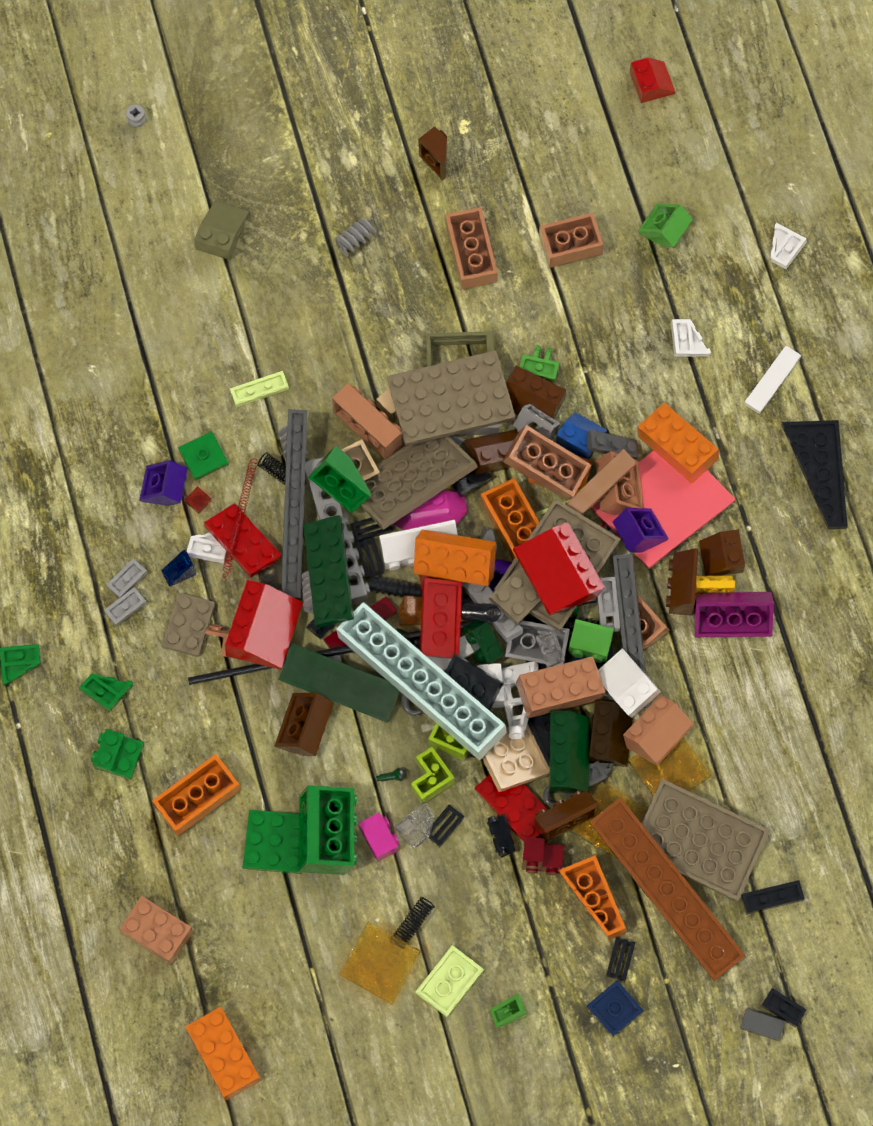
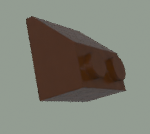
(434, 151)
(722, 553)

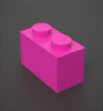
(379, 837)

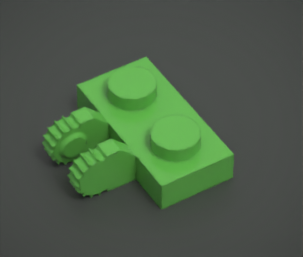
(541, 367)

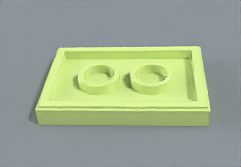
(449, 981)

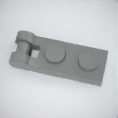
(608, 604)

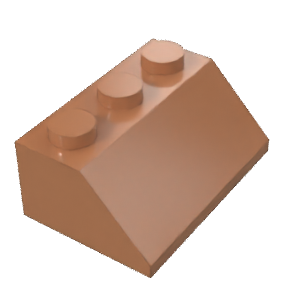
(625, 493)
(651, 625)
(657, 730)

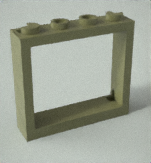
(456, 338)

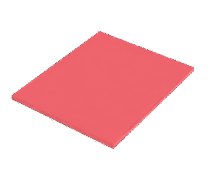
(676, 502)

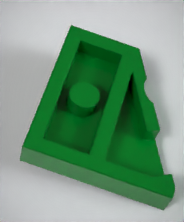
(18, 661)
(105, 690)

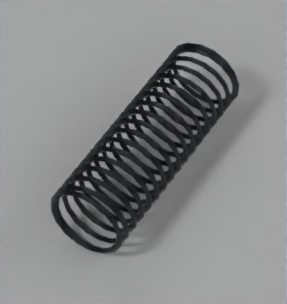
(274, 473)
(482, 609)
(421, 899)

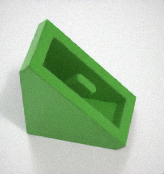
(508, 1011)

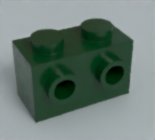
(483, 642)

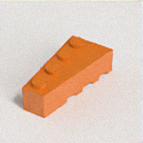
(594, 893)

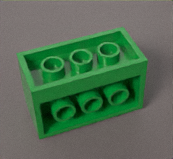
(327, 830)

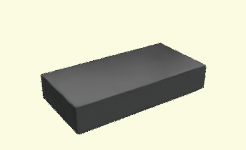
(762, 1025)

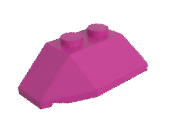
(438, 509)

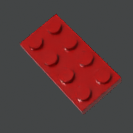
(253, 549)
(440, 618)
(516, 803)

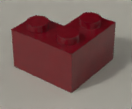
(542, 856)

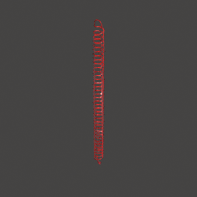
(228, 572)

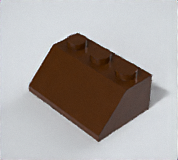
(529, 388)
(490, 450)
(682, 582)
(304, 724)
(566, 815)

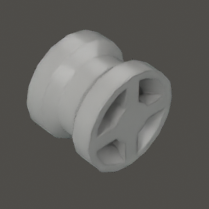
(137, 120)

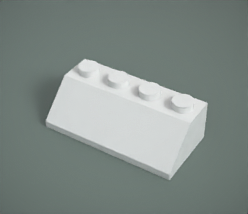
(399, 547)

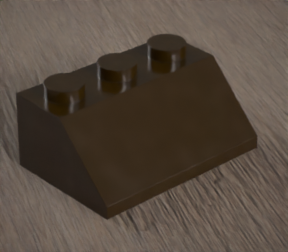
(607, 733)

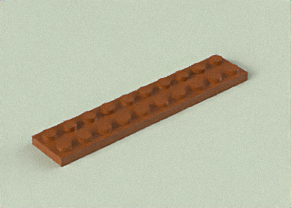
(667, 889)

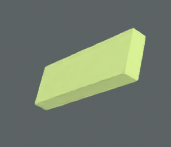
(259, 388)

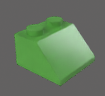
(666, 224)
(591, 640)

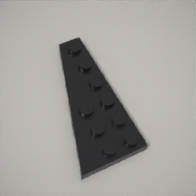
(820, 459)

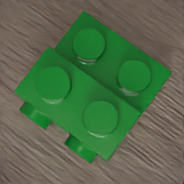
(117, 754)

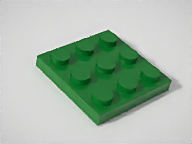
(272, 842)

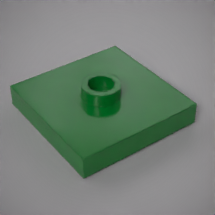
(203, 456)

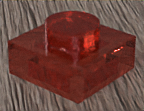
(197, 500)

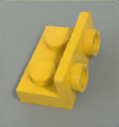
(714, 584)

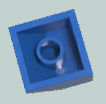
(574, 435)

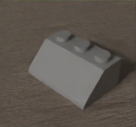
(525, 646)

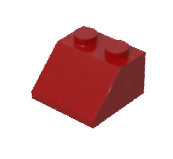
(651, 79)

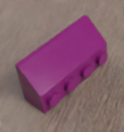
(733, 614)

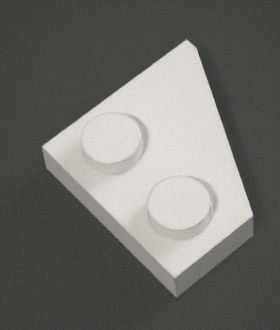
(785, 246)
(687, 340)
(206, 548)

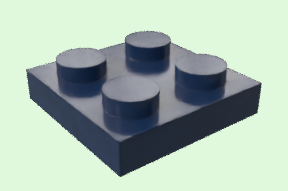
(614, 1008)

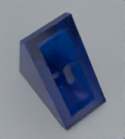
(179, 569)

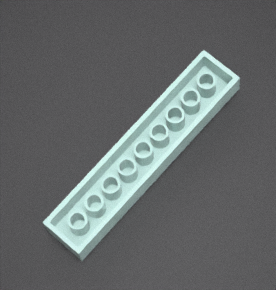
(422, 681)

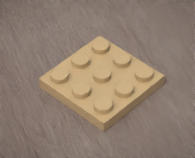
(515, 761)

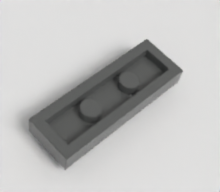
(604, 443)

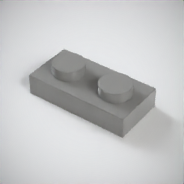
(127, 578)
(125, 606)

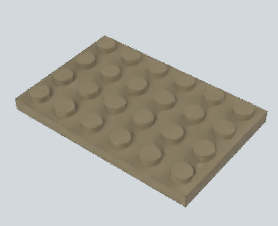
(450, 398)
(414, 477)
(594, 539)
(704, 839)

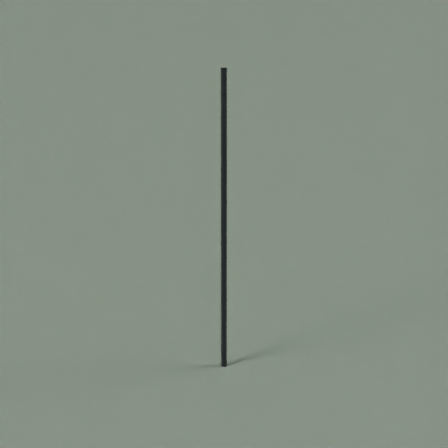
(328, 652)

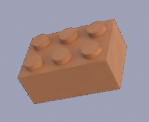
(571, 240)
(156, 930)

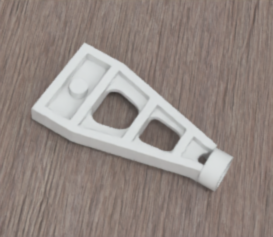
(510, 674)

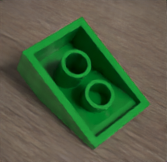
(341, 480)

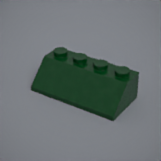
(568, 752)

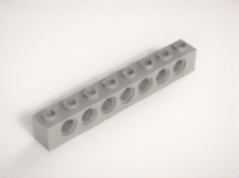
(323, 506)

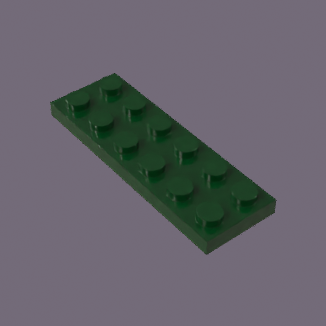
(328, 571)
(339, 683)

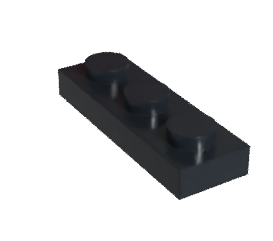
(772, 897)

